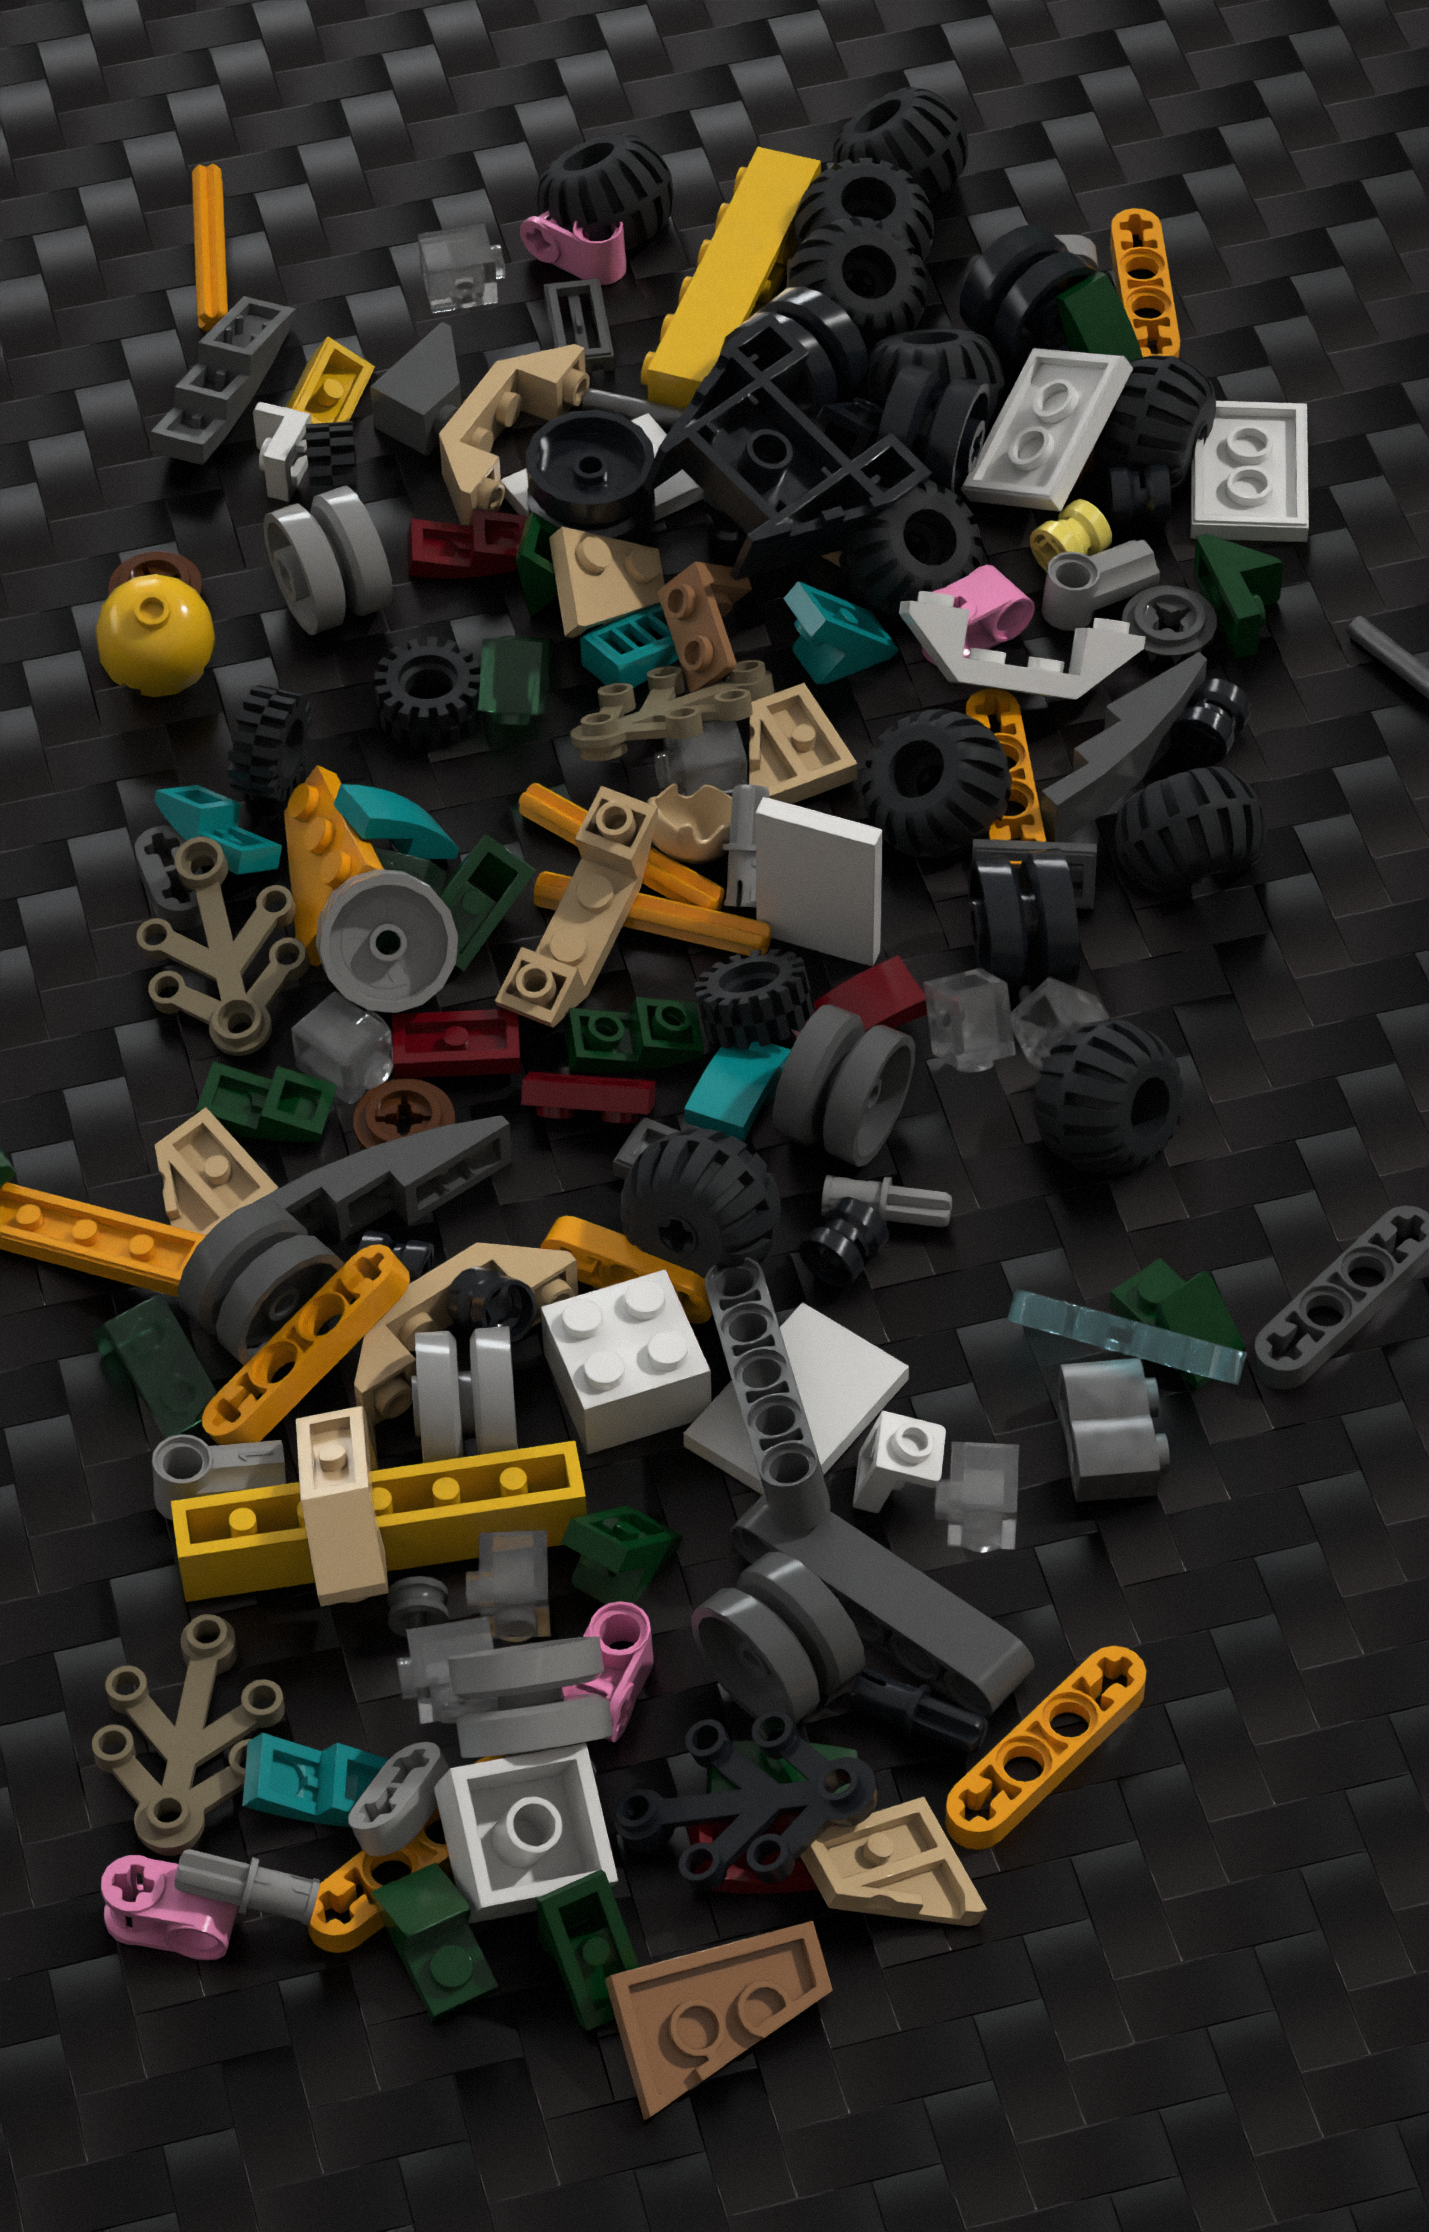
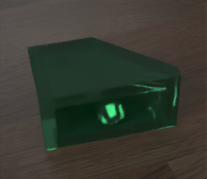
(515, 677)

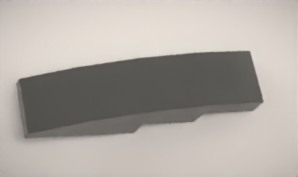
(223, 382)
(1119, 757)
(401, 1175)

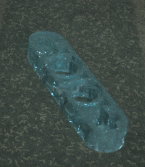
(1127, 1336)

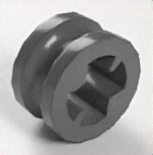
(416, 1604)

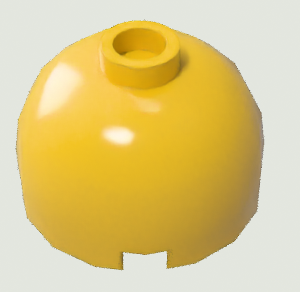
(155, 635)

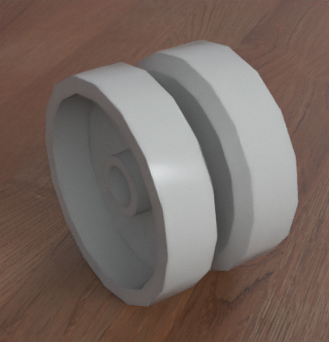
(328, 560)
(379, 903)
(464, 1402)
(530, 1697)

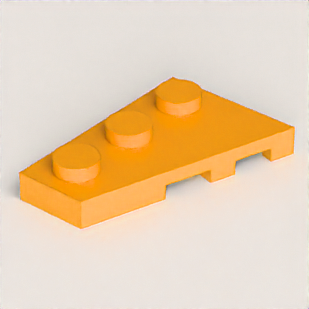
(320, 852)

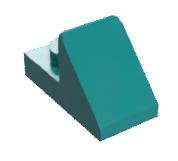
(835, 635)

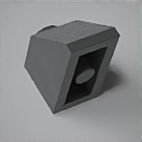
(419, 392)

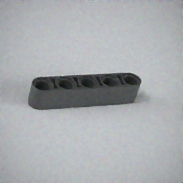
(768, 1396)
(899, 1609)

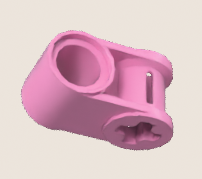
(574, 250)
(995, 605)
(623, 1669)
(161, 1913)

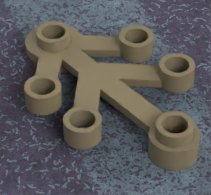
(662, 715)
(225, 958)
(186, 1743)

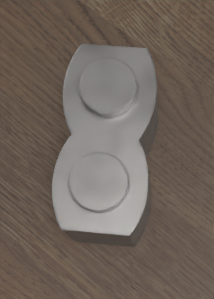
(1111, 1430)

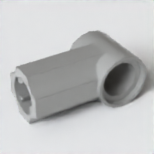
(1086, 583)
(212, 1469)

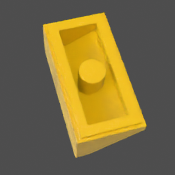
(331, 384)

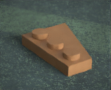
(710, 2006)

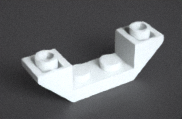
(943, 634)

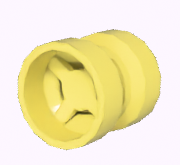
(1078, 529)

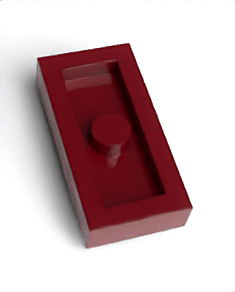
(456, 1043)
(561, 1094)

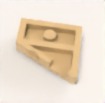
(602, 578)
(796, 747)
(207, 1174)
(894, 1867)

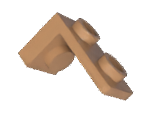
(694, 614)

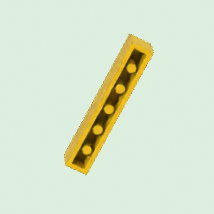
(733, 275)
(422, 1510)

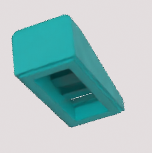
(604, 644)

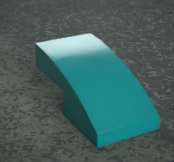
(204, 813)
(389, 816)
(736, 1088)
(306, 1782)

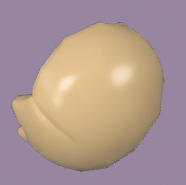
(692, 825)

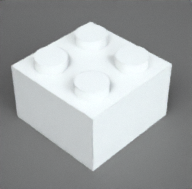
(626, 1361)
(522, 1828)

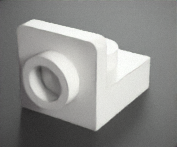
(283, 447)
(894, 1453)

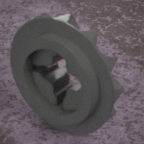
(1171, 606)

